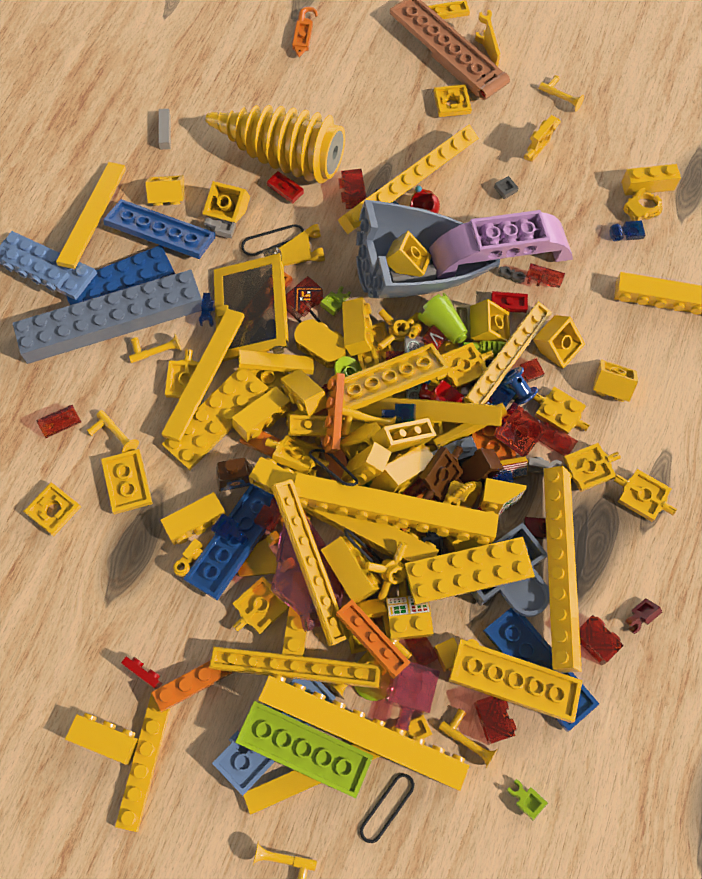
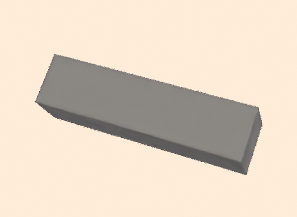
(164, 129)
(430, 275)

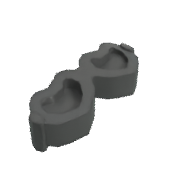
(507, 273)

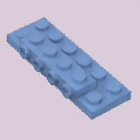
(40, 265)
(243, 766)

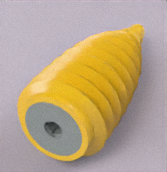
(285, 140)

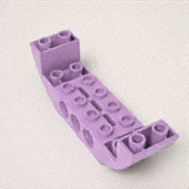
(499, 238)

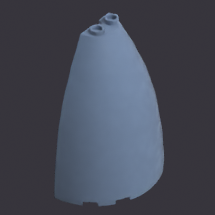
(386, 222)

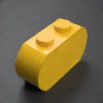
(320, 342)

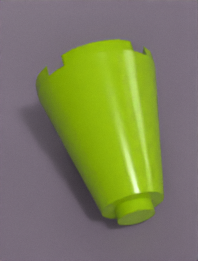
(442, 314)

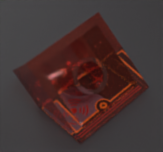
(520, 430)

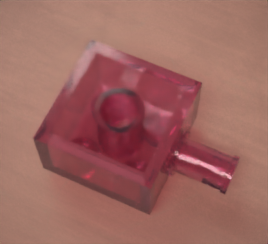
(412, 692)

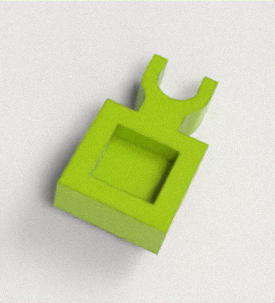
(333, 302)
(530, 802)

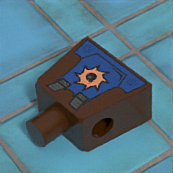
(233, 474)

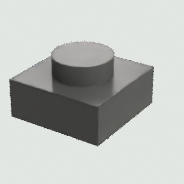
(506, 187)

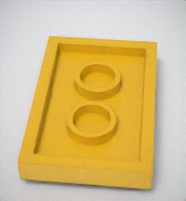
(126, 481)

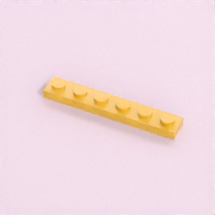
(142, 768)

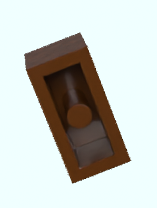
(481, 466)

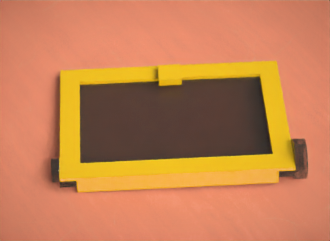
(258, 293)

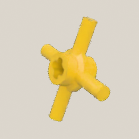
(394, 327)
(391, 570)

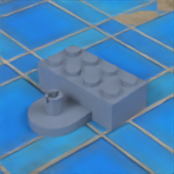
(526, 596)

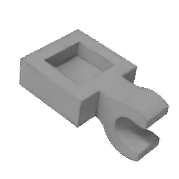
(220, 227)
(538, 464)

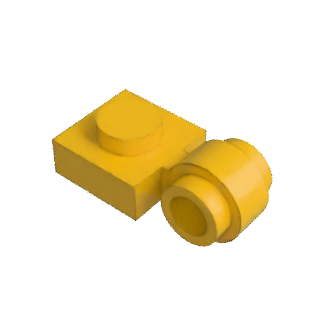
(189, 555)

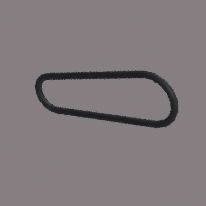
(269, 232)
(330, 472)
(363, 544)

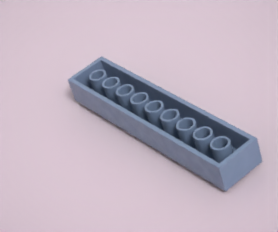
(107, 316)

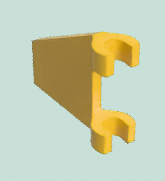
(488, 39)
(299, 249)
(261, 559)

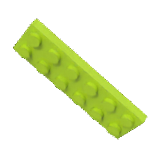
(304, 749)

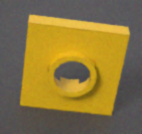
(456, 93)
(49, 496)

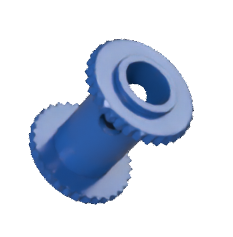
(519, 385)

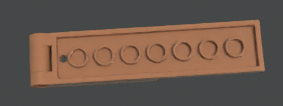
(451, 48)

